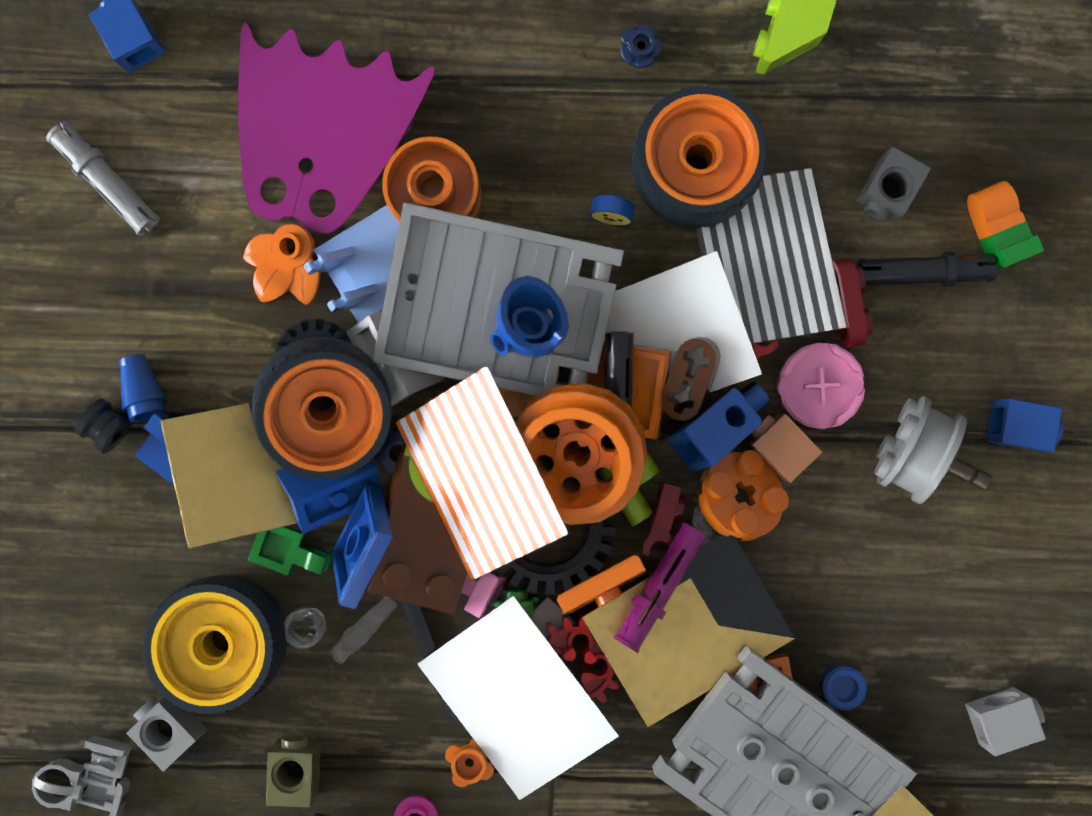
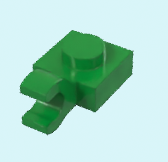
(284, 549)

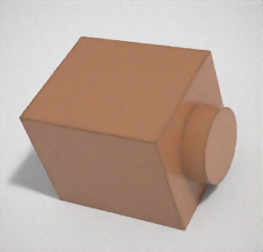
(783, 446)

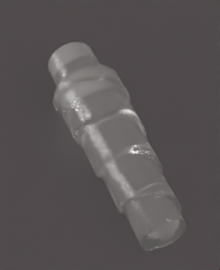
(360, 633)

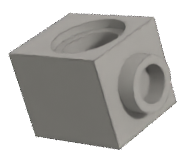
(1006, 721)
(158, 747)

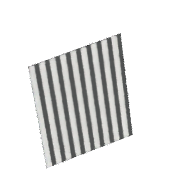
(779, 260)

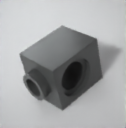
(904, 172)

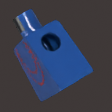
(718, 427)

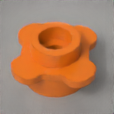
(466, 774)

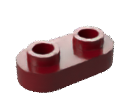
(850, 285)

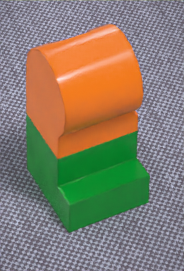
(1002, 225)

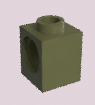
(284, 788)

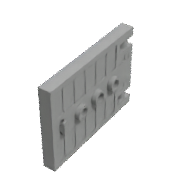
(454, 280)
(778, 752)

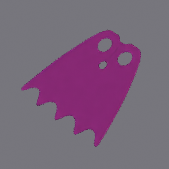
(323, 112)

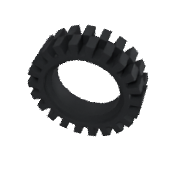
(573, 570)

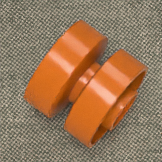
(434, 176)

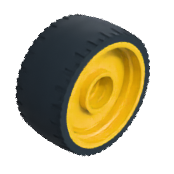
(190, 666)

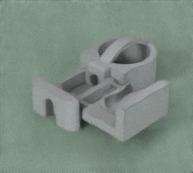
(98, 777)

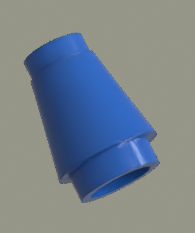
(139, 389)

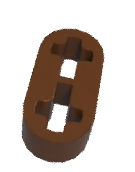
(681, 375)

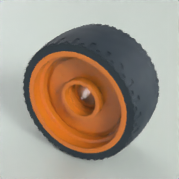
(703, 124)
(328, 440)

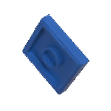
(361, 545)

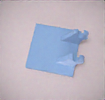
(359, 263)

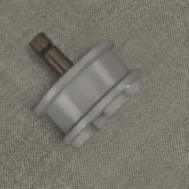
(925, 452)

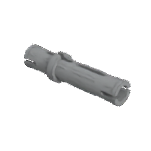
(89, 164)

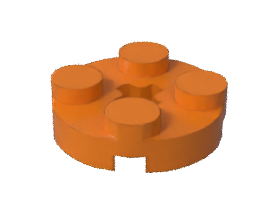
(762, 486)

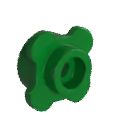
(521, 596)

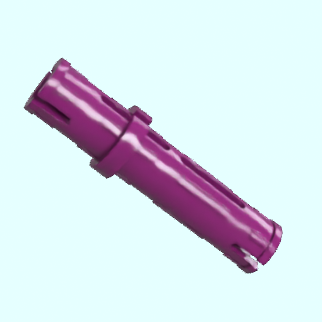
(688, 541)

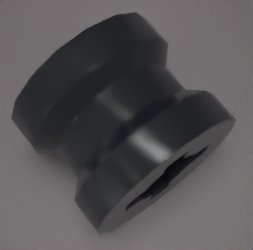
(102, 425)

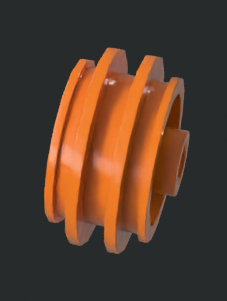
(599, 415)

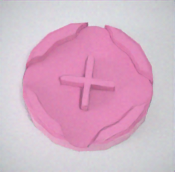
(820, 385)

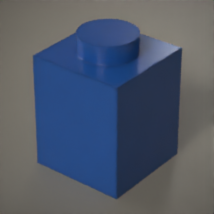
(127, 33)
(1025, 425)

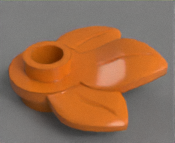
(281, 270)

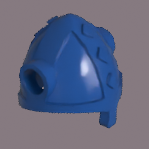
(524, 319)

